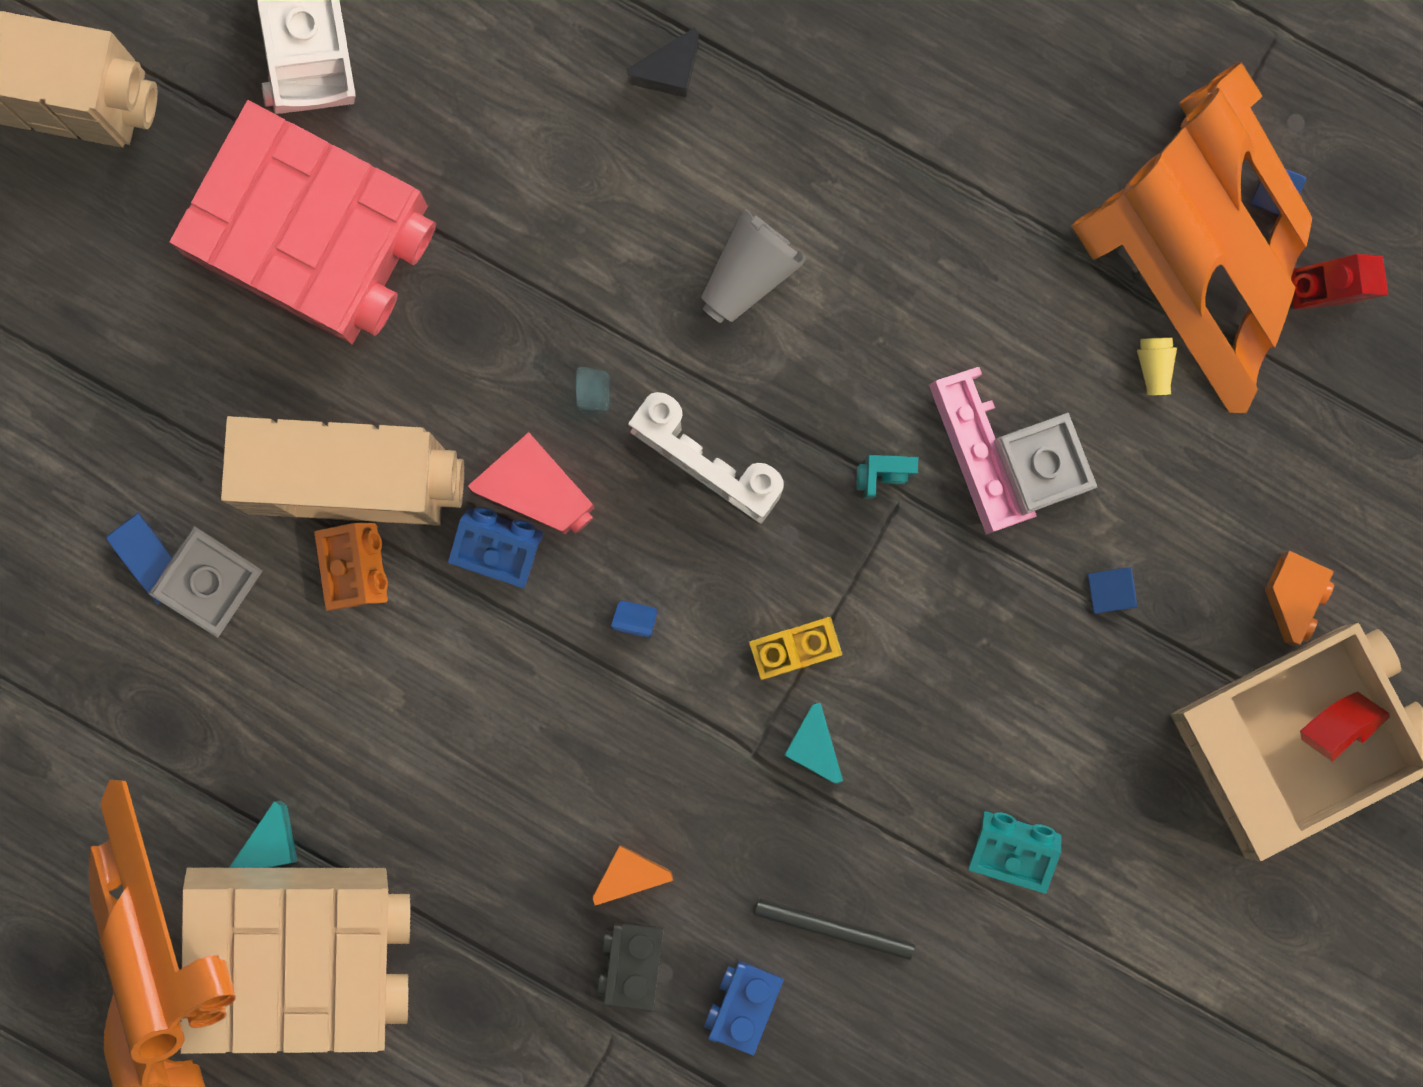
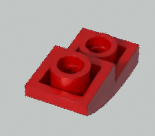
(1343, 723)

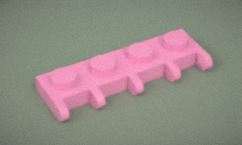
(976, 451)

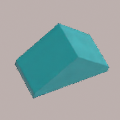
(814, 747)
(270, 842)

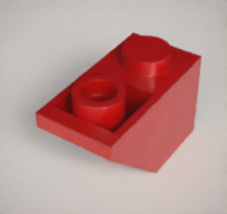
(1339, 281)

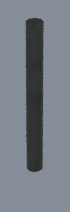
(834, 929)

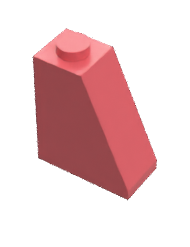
(534, 487)

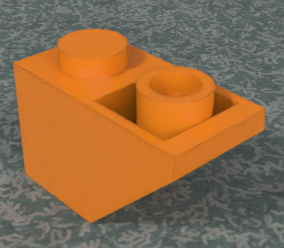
(1295, 594)

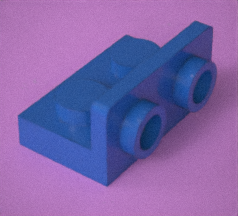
(495, 546)
(744, 1008)

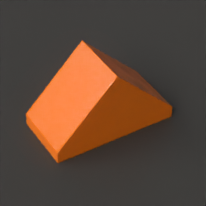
(629, 874)

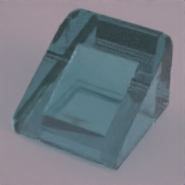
(592, 390)

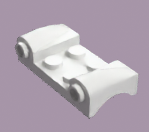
(305, 55)
(658, 426)

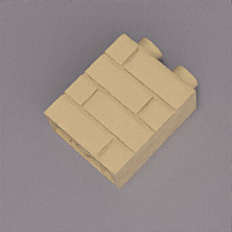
(71, 81)
(339, 471)
(1272, 781)
(300, 957)

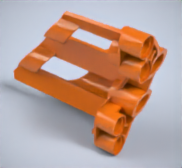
(1188, 218)
(141, 962)

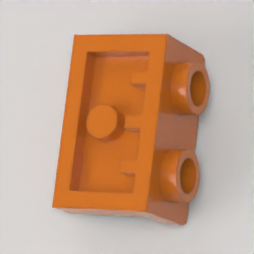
(351, 566)

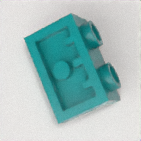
(890, 468)
(1016, 851)

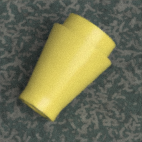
(1157, 364)

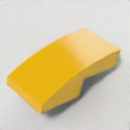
(795, 648)

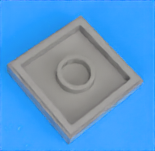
(1045, 463)
(205, 581)

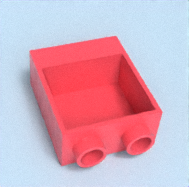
(304, 224)

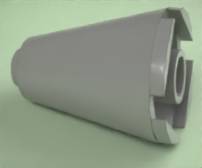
(749, 268)

